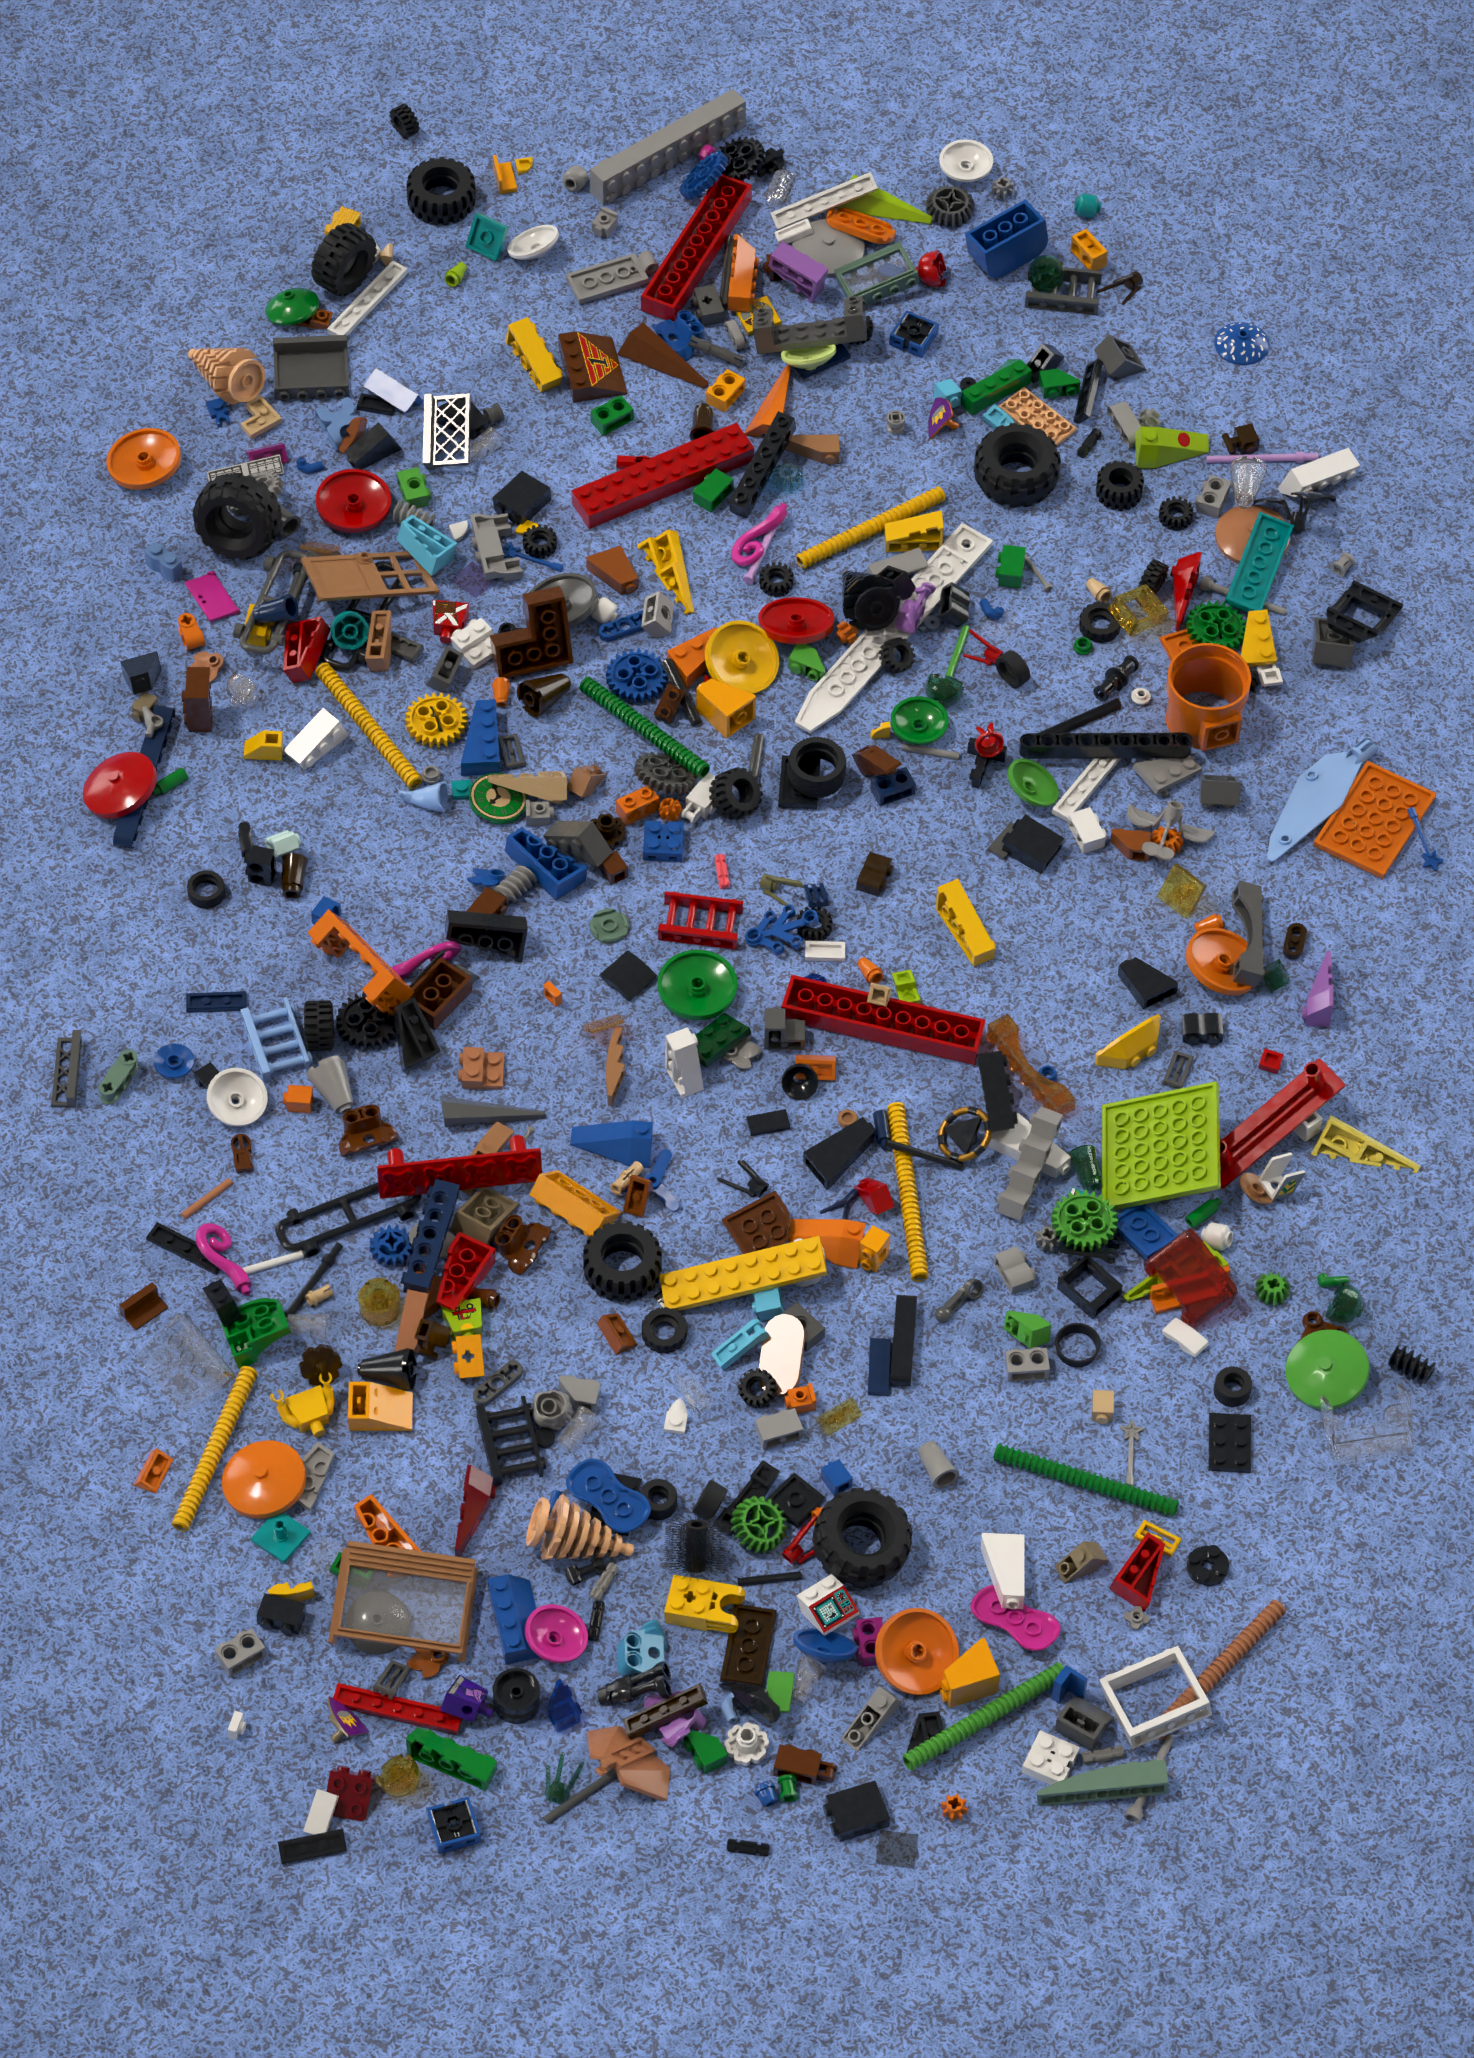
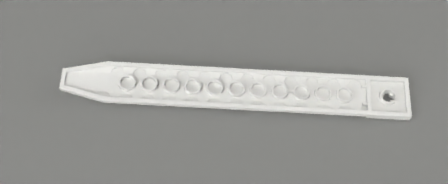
(862, 660)

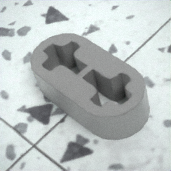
(734, 334)

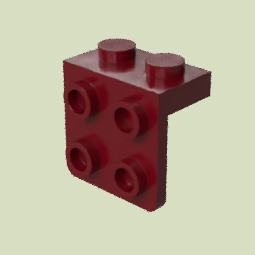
(353, 1791)

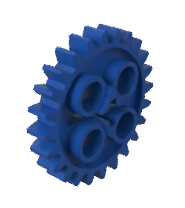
(703, 175)
(636, 675)

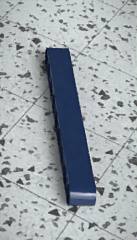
(127, 825)

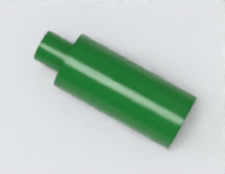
(170, 781)
(1203, 1212)

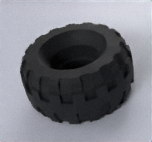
(1019, 445)
(225, 532)
(874, 1512)

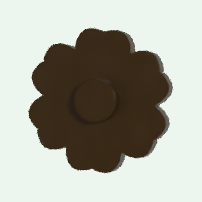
(611, 829)
(319, 1362)

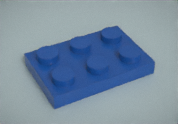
(1144, 1230)

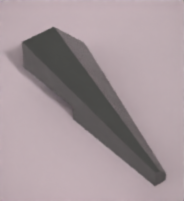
(465, 1112)

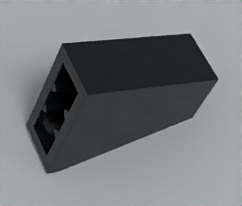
(478, 422)
(372, 447)
(141, 672)
(1146, 982)

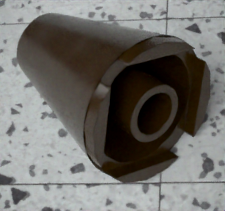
(542, 693)

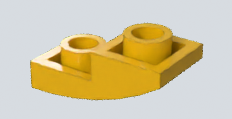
(299, 1593)

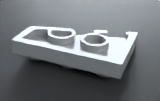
(1167, 772)
(317, 1464)

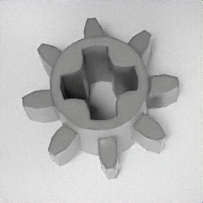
(1002, 188)
(1149, 418)
(1047, 1239)

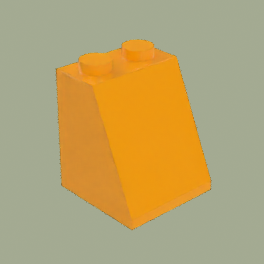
(725, 706)
(970, 1676)

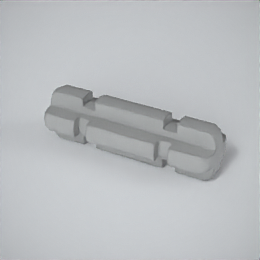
(604, 1581)
(1103, 1754)

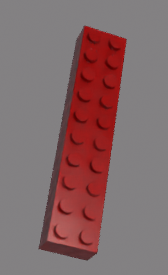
(696, 248)
(661, 475)
(898, 1024)

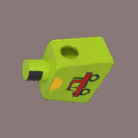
(465, 1319)

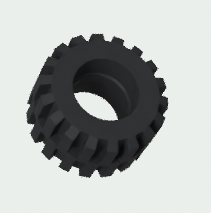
(1119, 496)
(748, 791)
(319, 1025)

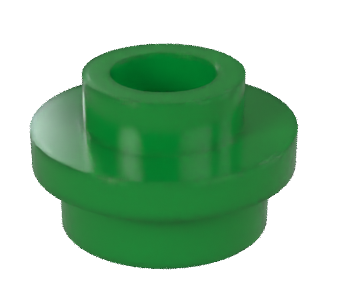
(1083, 641)

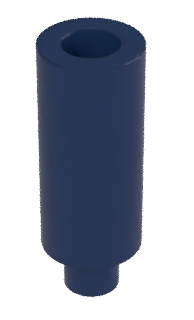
(881, 1127)

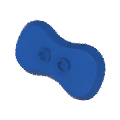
(618, 1505)

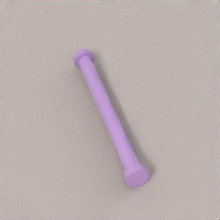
(749, 577)

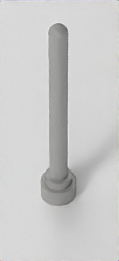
(1208, 585)
(1136, 1810)

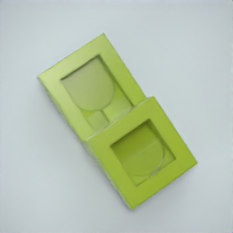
(906, 986)

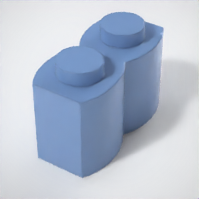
(164, 562)

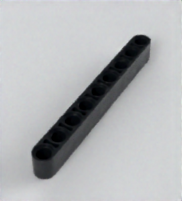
(1105, 745)

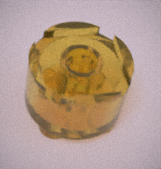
(379, 1302)

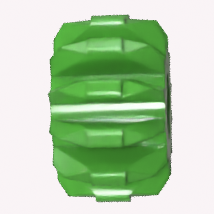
(1266, 1283)

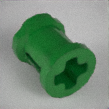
(788, 1788)

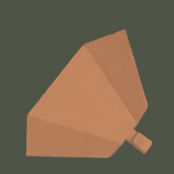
(631, 1759)

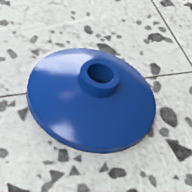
(173, 1053)

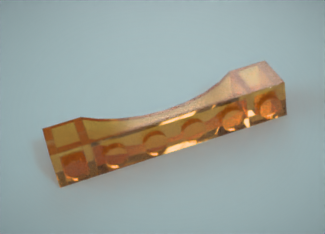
(1052, 1095)

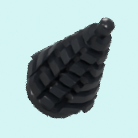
(869, 600)

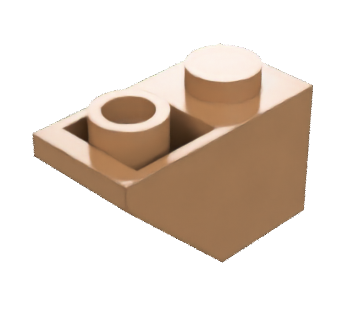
(585, 779)

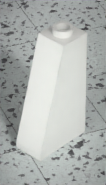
(1008, 1143)
(1006, 1566)

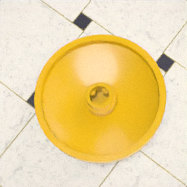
(742, 656)

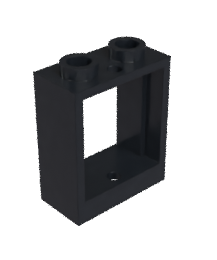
(1102, 1301)

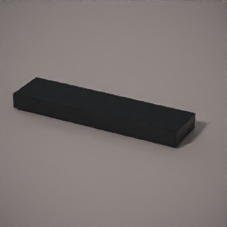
(1088, 391)
(180, 1246)

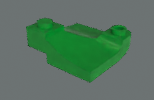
(261, 1326)

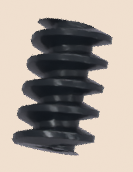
(1411, 1364)

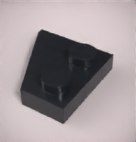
(926, 1726)

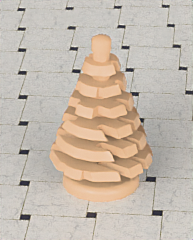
(230, 372)
(571, 1532)

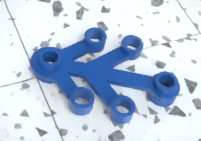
(780, 929)

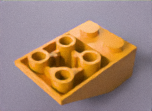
(379, 1408)

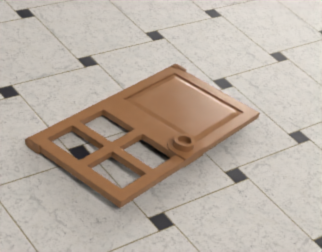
(358, 577)

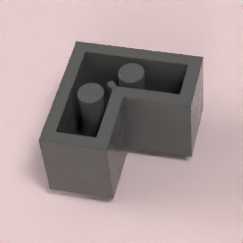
(782, 1033)

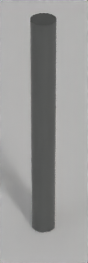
(580, 1796)

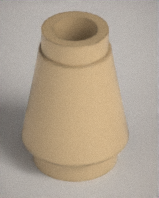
(1099, 591)

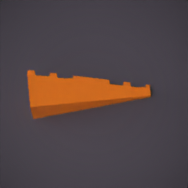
(771, 405)

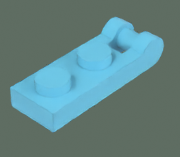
(739, 1343)

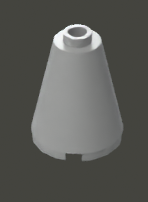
(333, 1083)

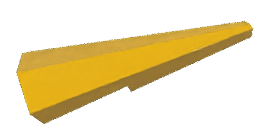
(670, 567)

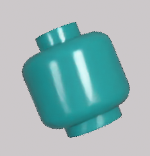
(1087, 205)

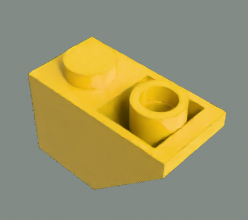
(264, 746)

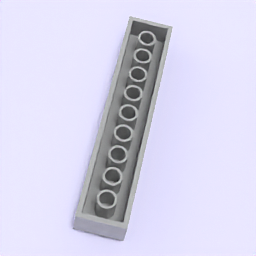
(667, 147)

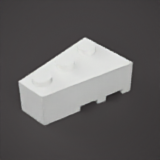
(316, 739)
(683, 1062)

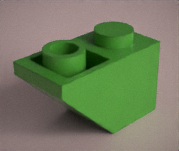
(807, 662)
(1027, 1328)

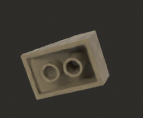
(483, 1215)

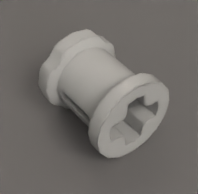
(1343, 564)

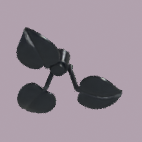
(1298, 517)

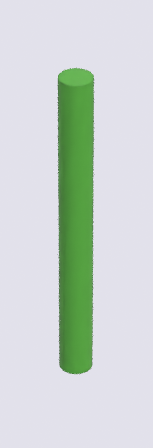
(957, 651)

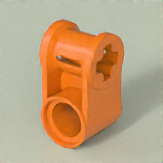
(189, 631)

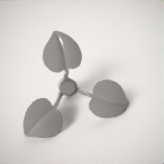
(1172, 815)

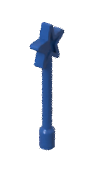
(514, 551)
(1430, 858)

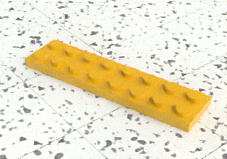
(743, 1274)

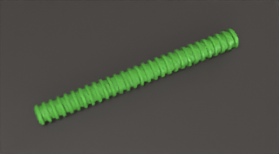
(982, 1717)

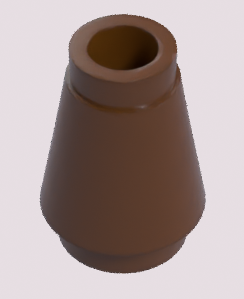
(488, 1297)

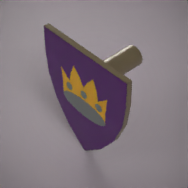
(345, 1721)

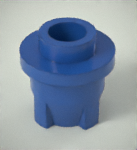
(766, 1793)

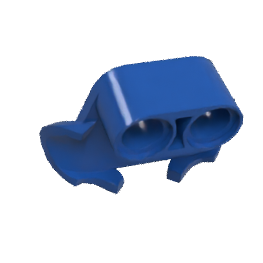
(683, 329)

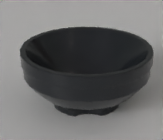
(799, 1090)

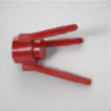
(991, 652)
(794, 1552)

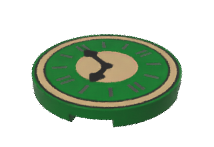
(496, 802)

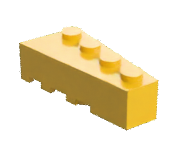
(964, 922)

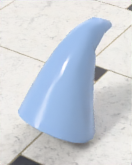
(428, 797)

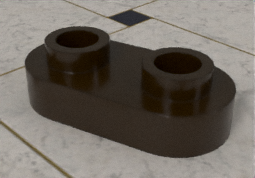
(1294, 942)

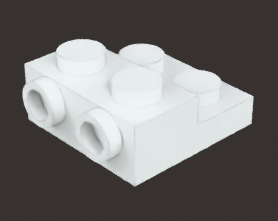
(474, 642)

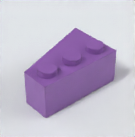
(799, 269)

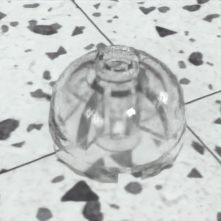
(243, 691)

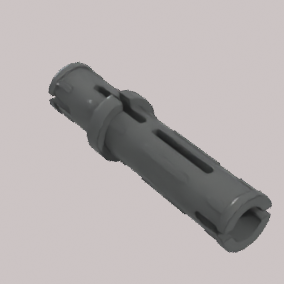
(714, 350)

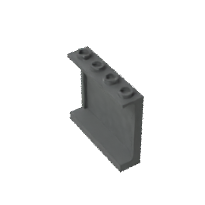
(311, 367)

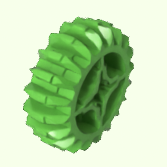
(765, 1515)

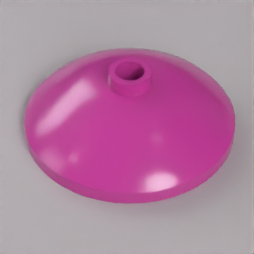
(558, 1624)

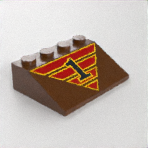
(590, 366)

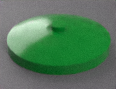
(697, 985)

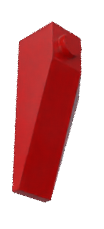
(1183, 584)
(464, 1270)

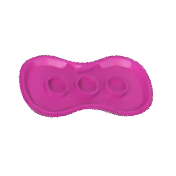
(1028, 1626)

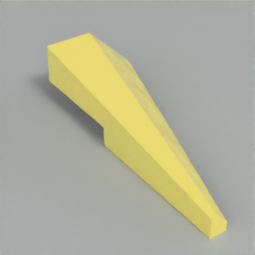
(1345, 1141)

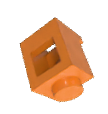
(801, 1399)

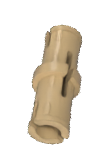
(624, 1177)

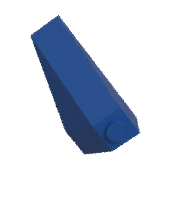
(616, 1141)

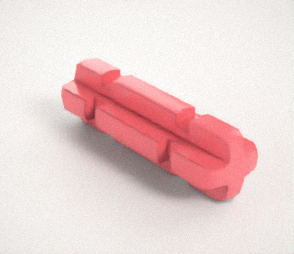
(722, 872)

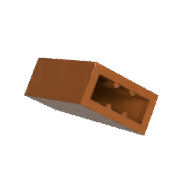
(613, 569)

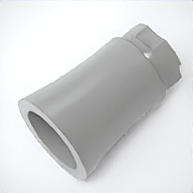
(937, 1465)

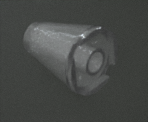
(1247, 478)

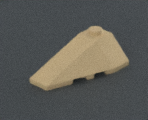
(547, 785)

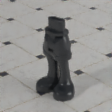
(627, 1688)

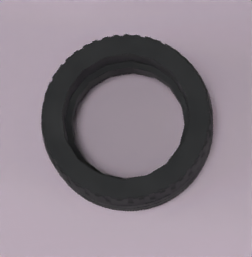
(821, 785)

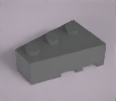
(579, 841)

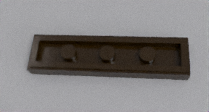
(665, 1711)

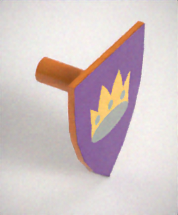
(939, 416)

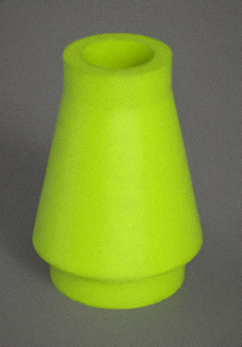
(454, 275)

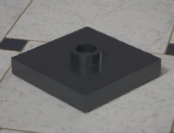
(796, 1499)

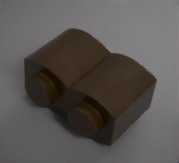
(874, 874)

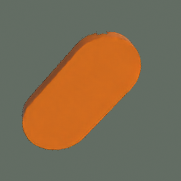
(860, 225)

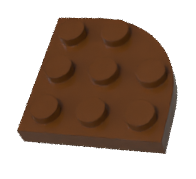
(759, 1224)

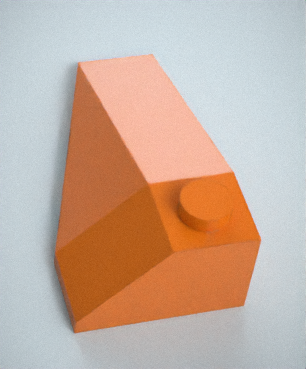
(838, 1238)

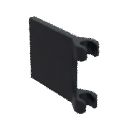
(1097, 1253)

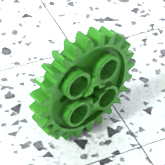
(1084, 1220)

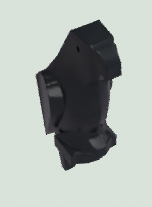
(753, 1699)

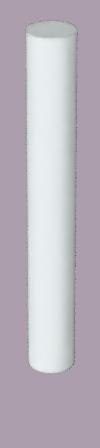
(273, 1262)

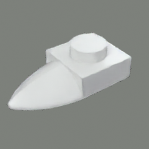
(676, 1418)

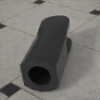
(245, 838)

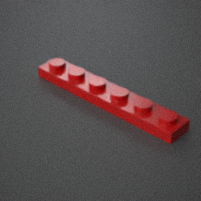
(397, 1709)

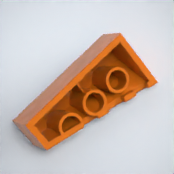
(742, 276)
(381, 1526)

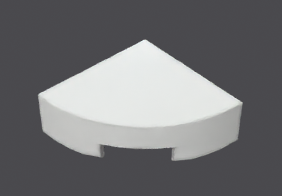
(458, 530)

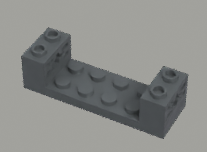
(814, 334)

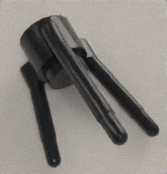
(756, 1185)

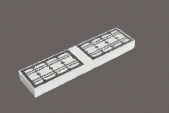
(249, 468)

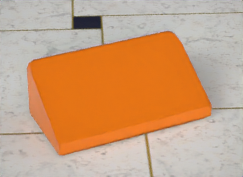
(153, 1471)

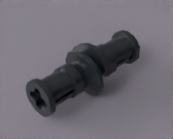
(1116, 678)

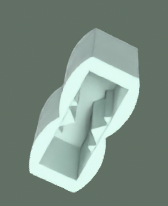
(283, 842)

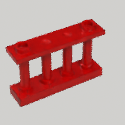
(699, 936)

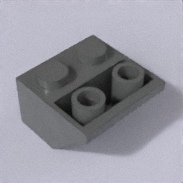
(1083, 1722)

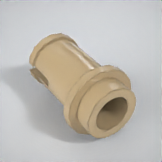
(318, 1295)

